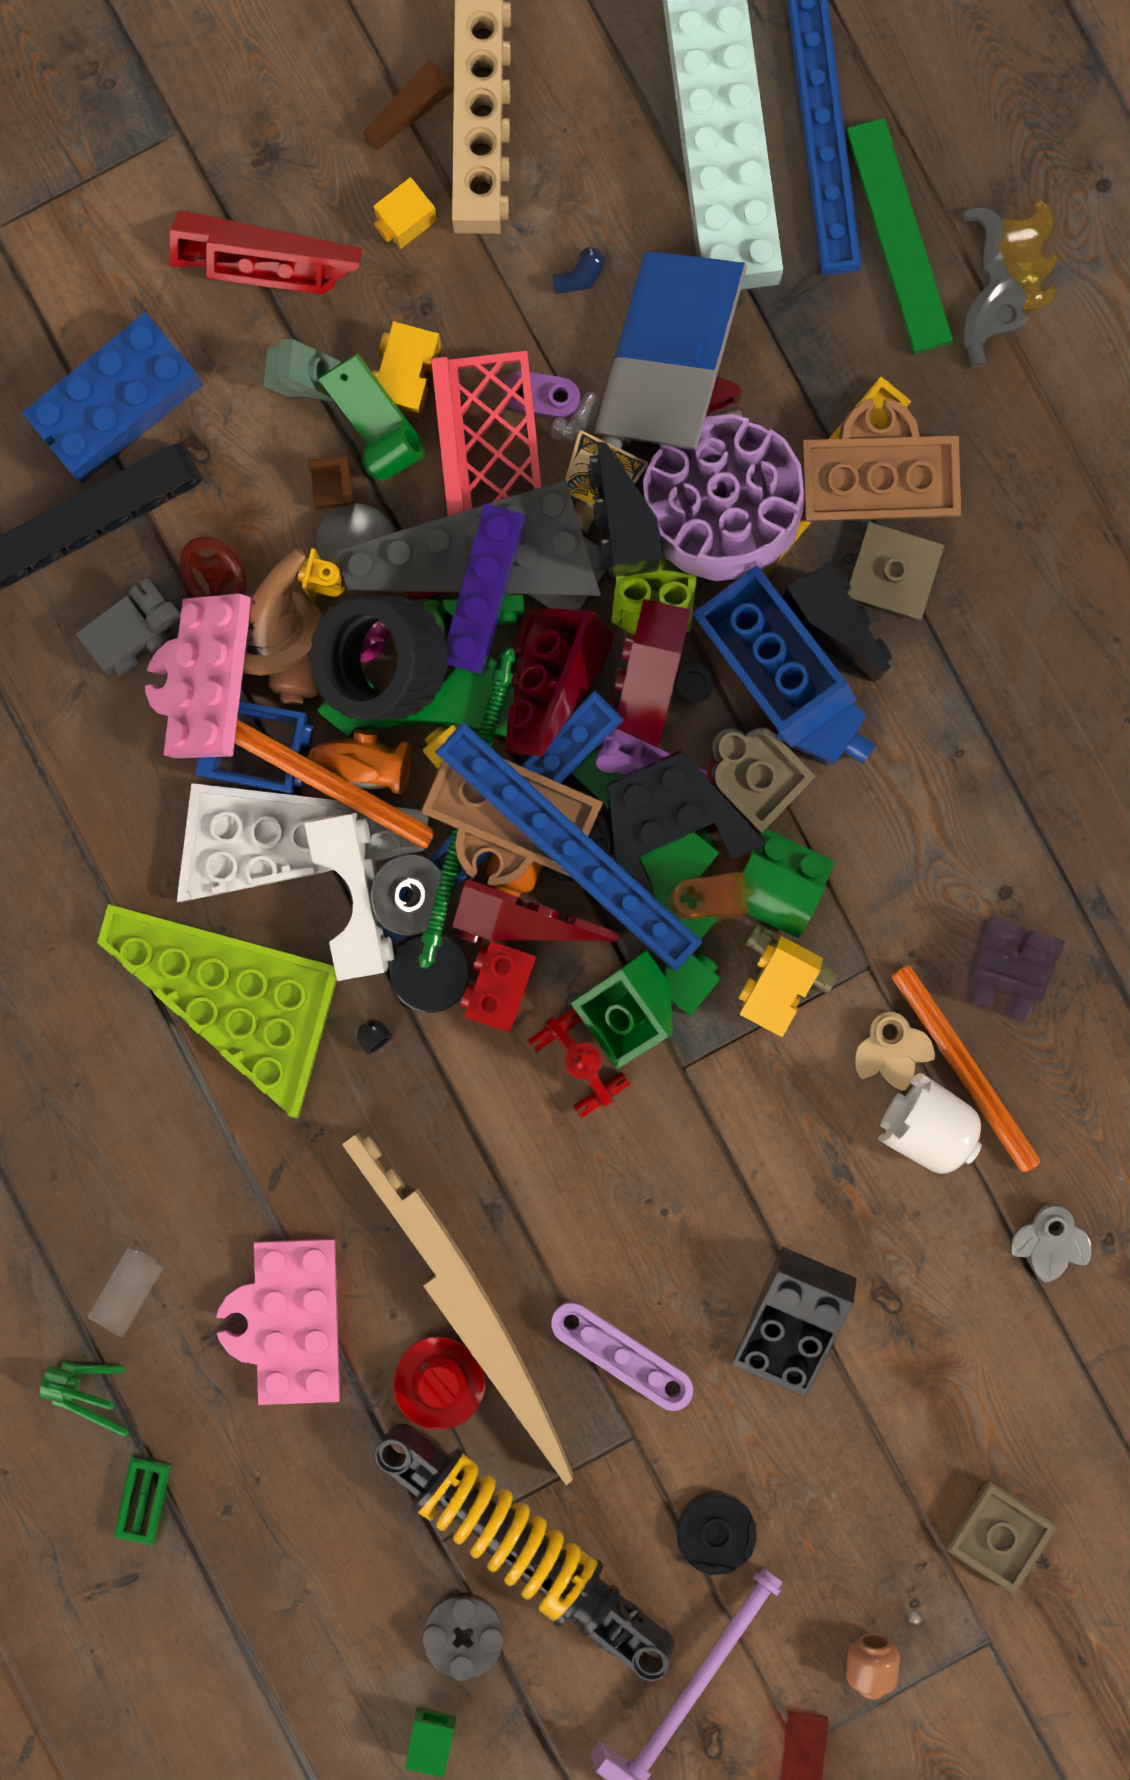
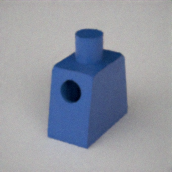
(836, 737)

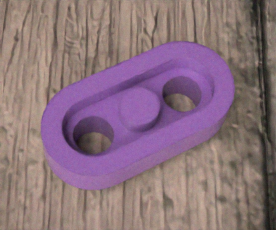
(543, 390)

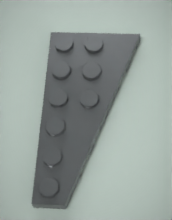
(437, 553)

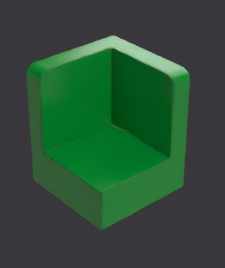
(430, 1743)

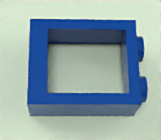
(302, 738)

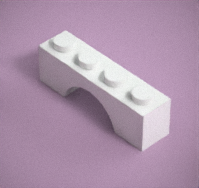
(340, 845)

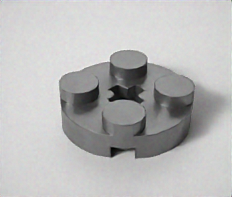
(463, 1612)

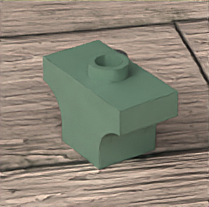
(295, 370)

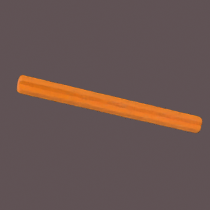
(333, 785)
(965, 1068)

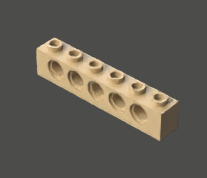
(470, 210)

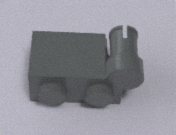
(129, 629)

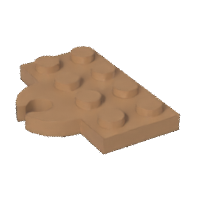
(880, 470)
(487, 829)

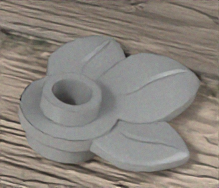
(1052, 1249)

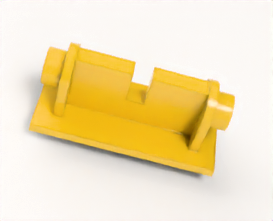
(320, 577)

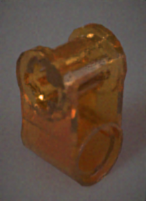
(717, 897)

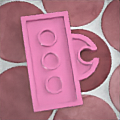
(202, 676)
(289, 1322)

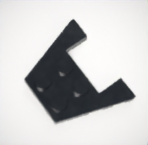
(666, 804)

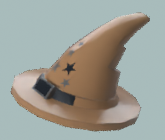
(279, 621)

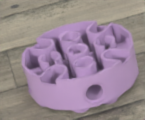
(759, 506)

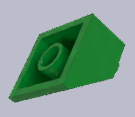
(628, 1010)

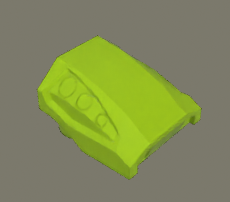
(667, 586)

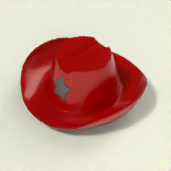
(438, 1383)

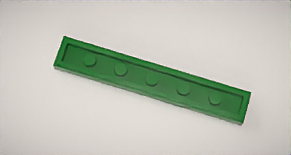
(898, 236)

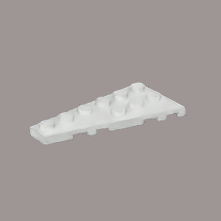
(260, 839)

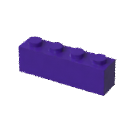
(484, 587)

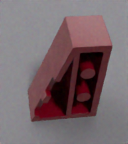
(650, 670)

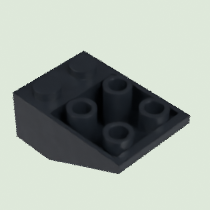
(629, 525)
(836, 622)
(795, 1321)

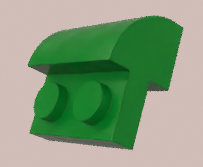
(785, 882)

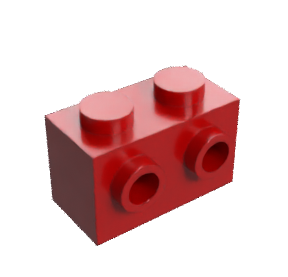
(498, 986)

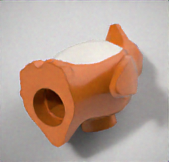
(366, 761)

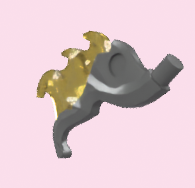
(1014, 273)

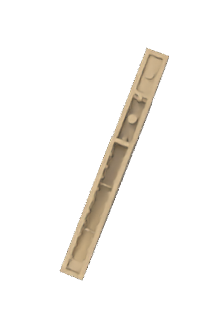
(463, 1301)

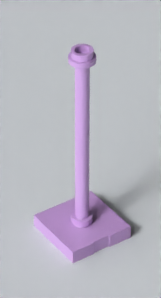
(612, 1765)

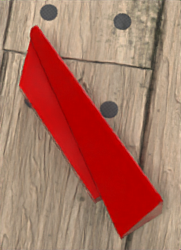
(258, 254)

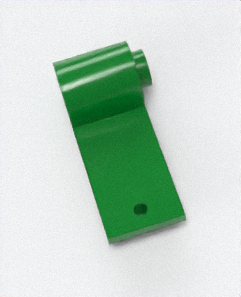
(388, 435)

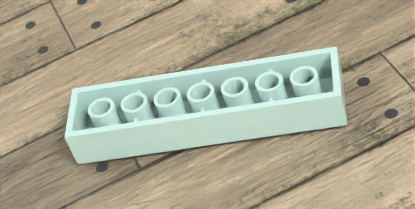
(723, 136)

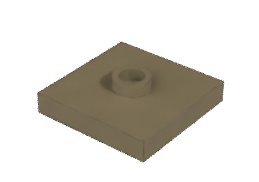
(894, 571)
(1001, 1537)

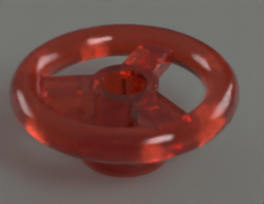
(216, 569)

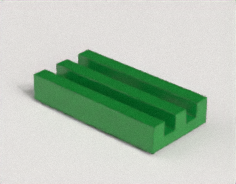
(150, 1466)

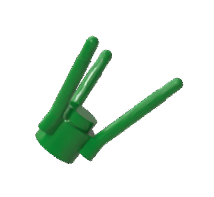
(63, 1389)

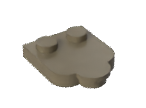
(757, 774)

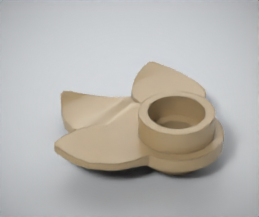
(895, 1056)

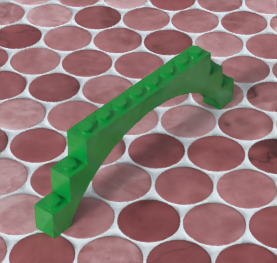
(465, 700)

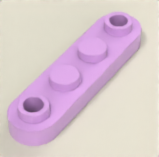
(622, 1356)

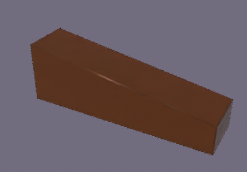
(414, 100)

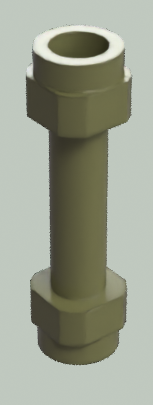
(761, 937)

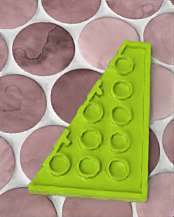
(242, 997)

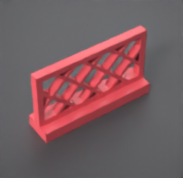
(453, 429)

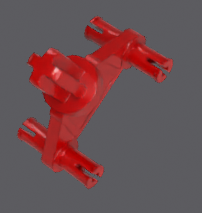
(580, 1061)

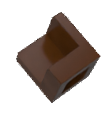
(332, 482)

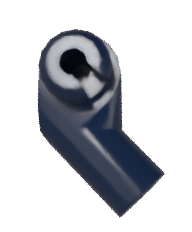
(583, 275)

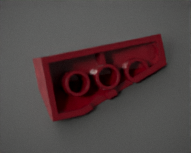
(555, 666)
(505, 917)

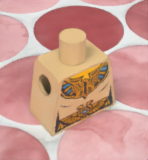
(578, 479)

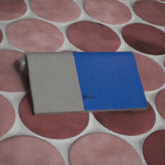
(669, 350)

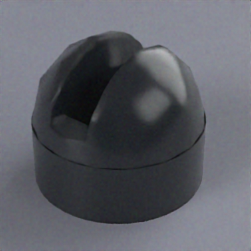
(373, 1036)

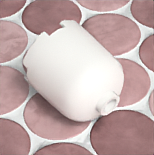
(932, 1127)

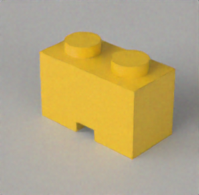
(404, 363)
(784, 974)

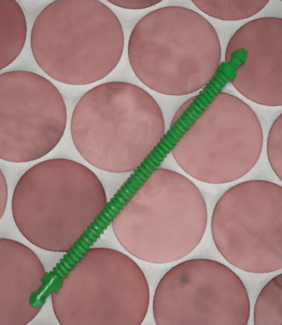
(432, 937)

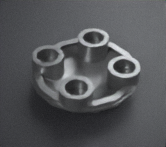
(348, 527)

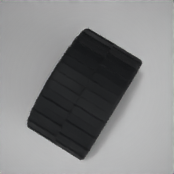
(337, 657)

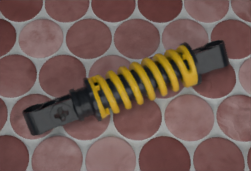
(556, 1572)

